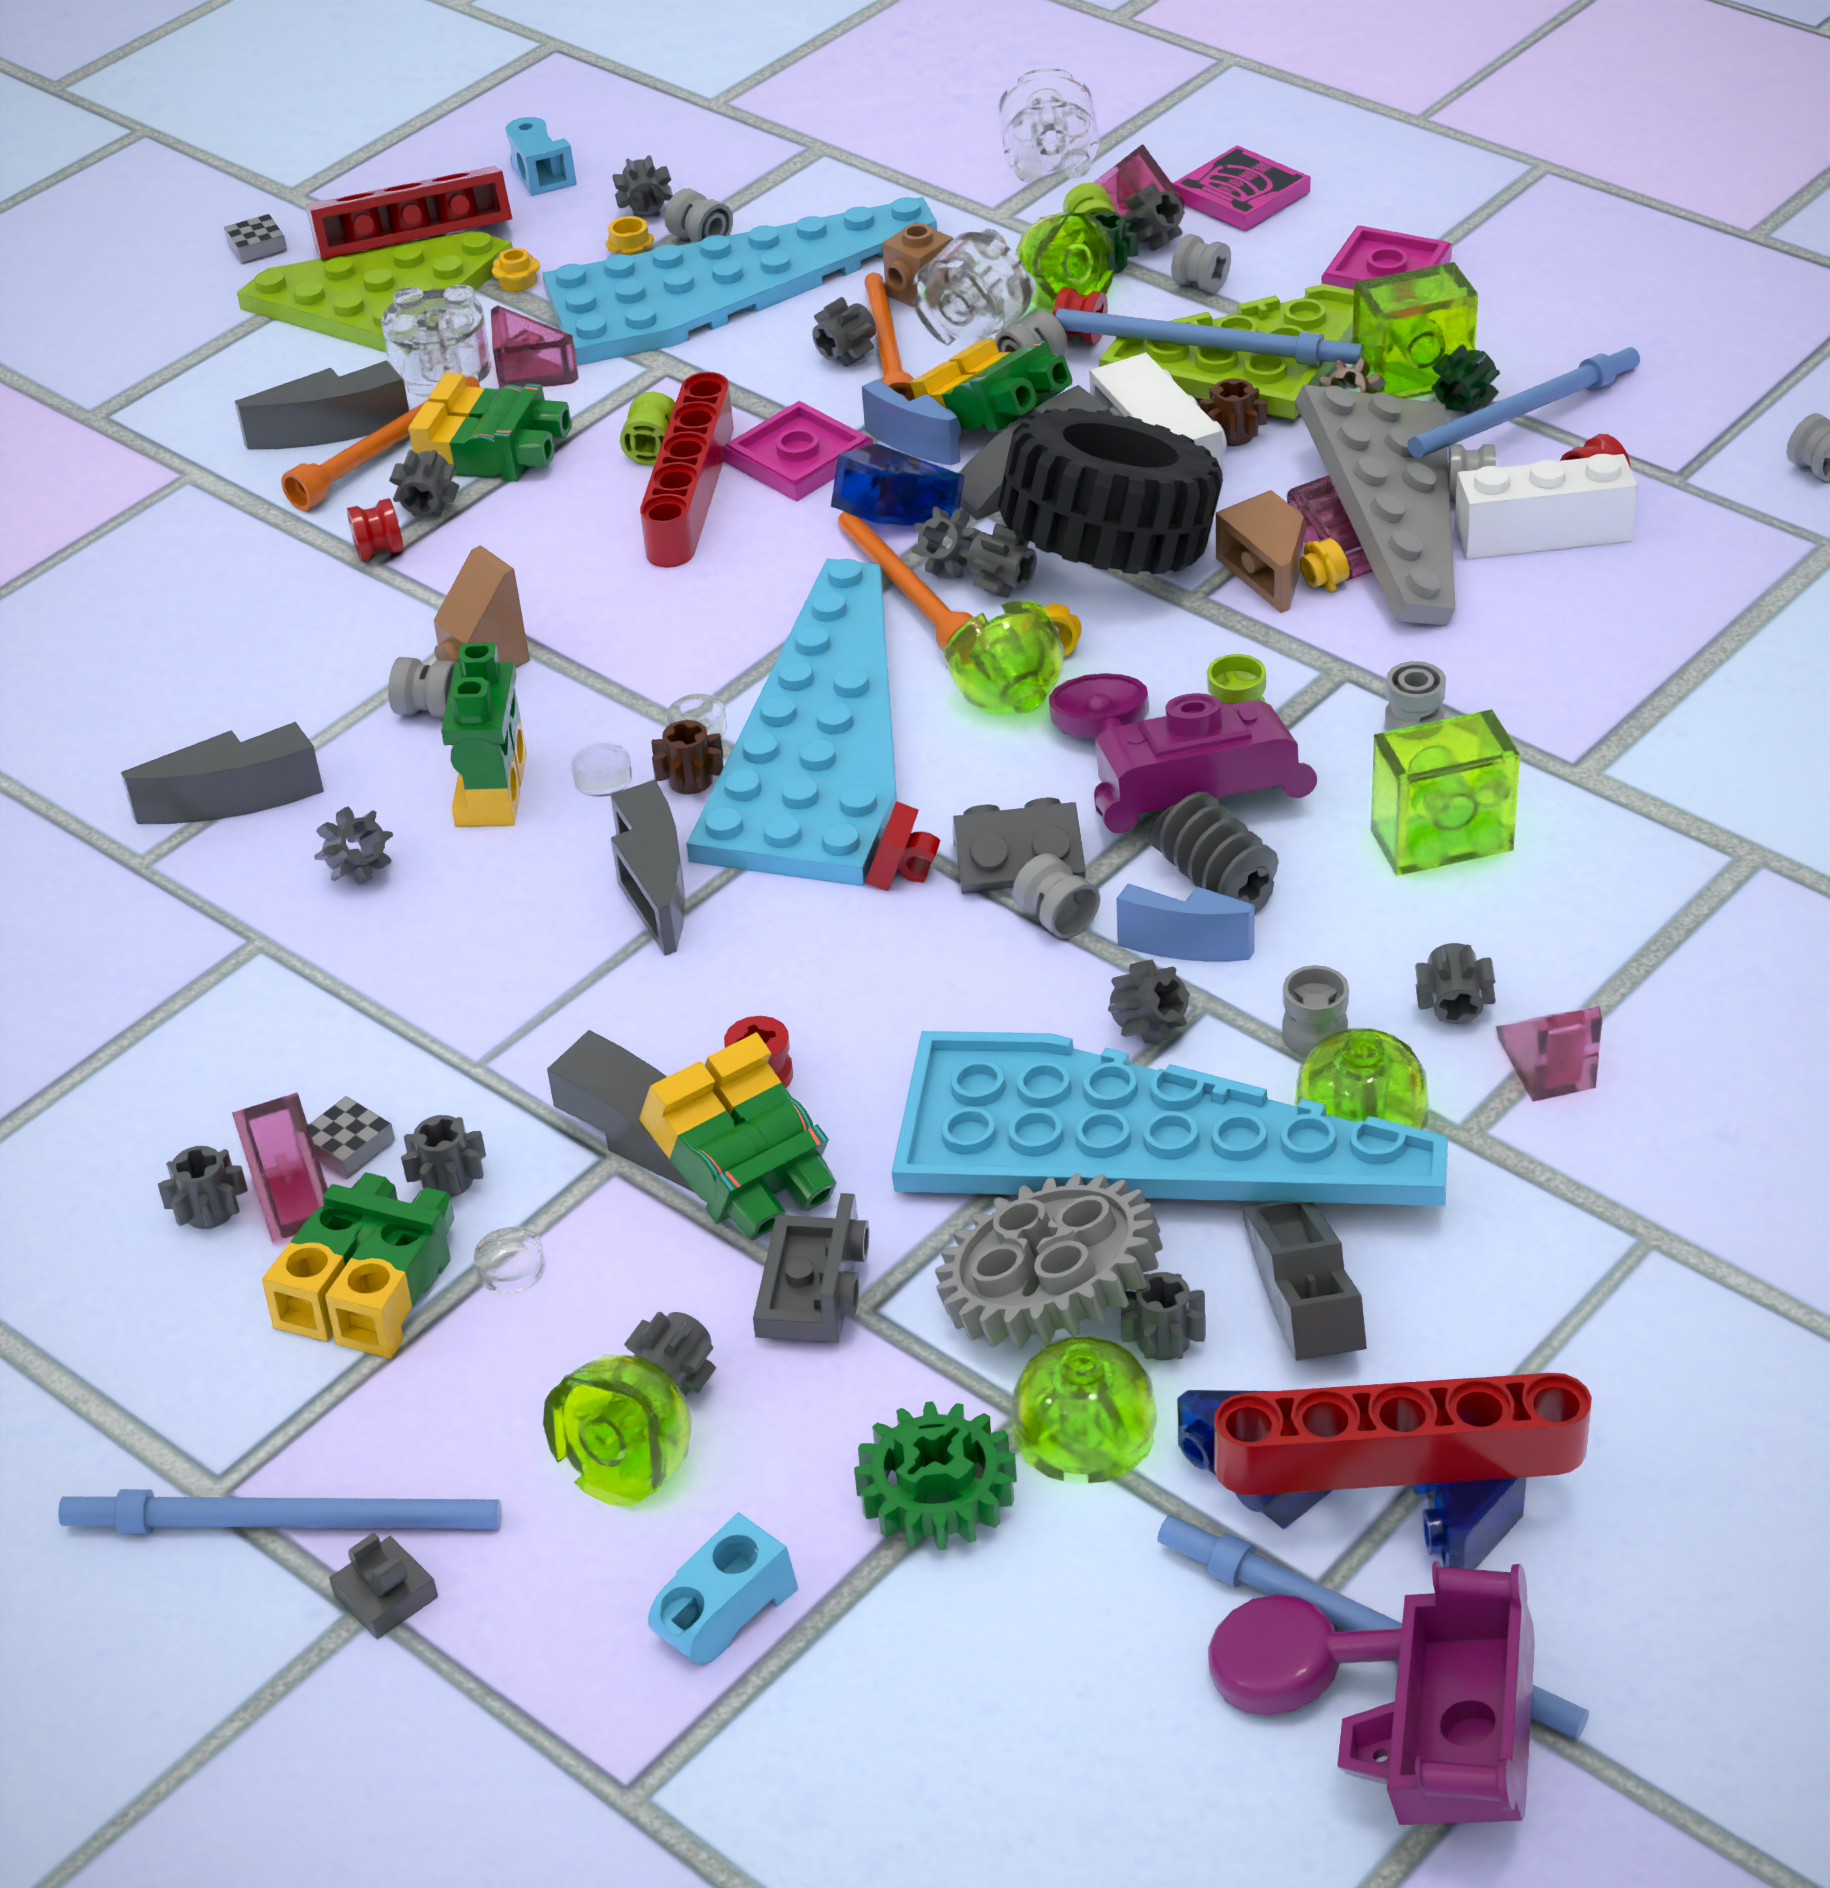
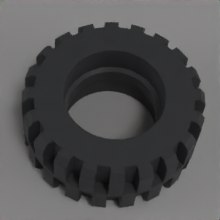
(1109, 491)

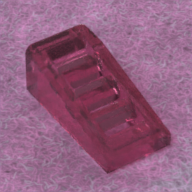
(1328, 519)

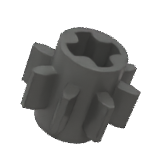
(642, 186)
(1154, 215)
(844, 331)
(424, 483)
(931, 538)
(1001, 561)
(360, 830)
(1455, 983)
(1148, 1001)
(443, 1155)
(202, 1187)
(1164, 1317)
(677, 1346)

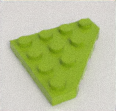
(353, 290)
(1279, 379)

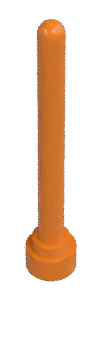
(886, 337)
(309, 484)
(927, 602)

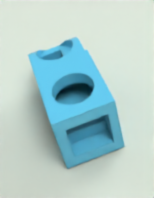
(537, 159)
(722, 1590)

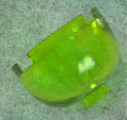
(1066, 252)
(1007, 661)
(1365, 1076)
(1084, 1409)
(619, 1427)

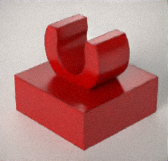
(901, 849)

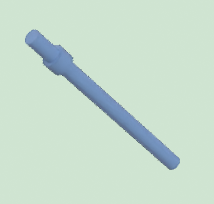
(1306, 348)
(1591, 374)
(139, 1511)
(1236, 1563)

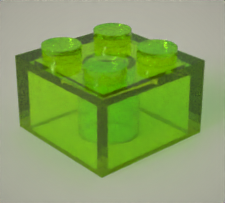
(1412, 323)
(1444, 792)

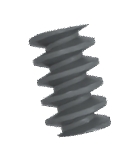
(1215, 849)

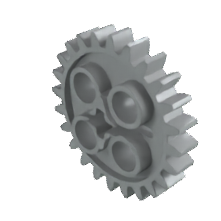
(1049, 1260)

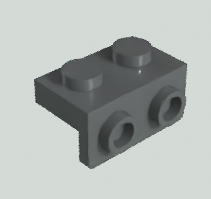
(998, 843)
(811, 1276)

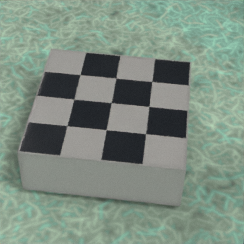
(255, 238)
(349, 1135)

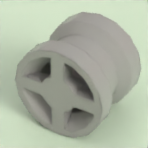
(1201, 263)
(1811, 445)
(1468, 460)

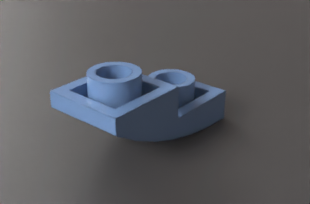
(913, 426)
(1198, 929)

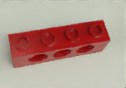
(409, 212)

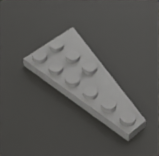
(1390, 496)

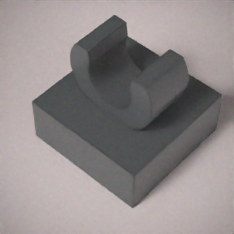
(382, 1585)

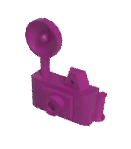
(1168, 757)
(1460, 1696)

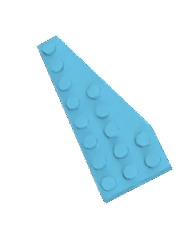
(661, 294)
(816, 753)
(1032, 1107)

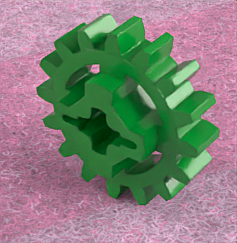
(935, 1475)

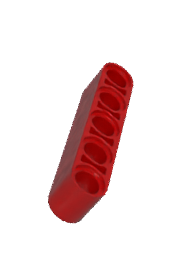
(686, 470)
(1401, 1433)

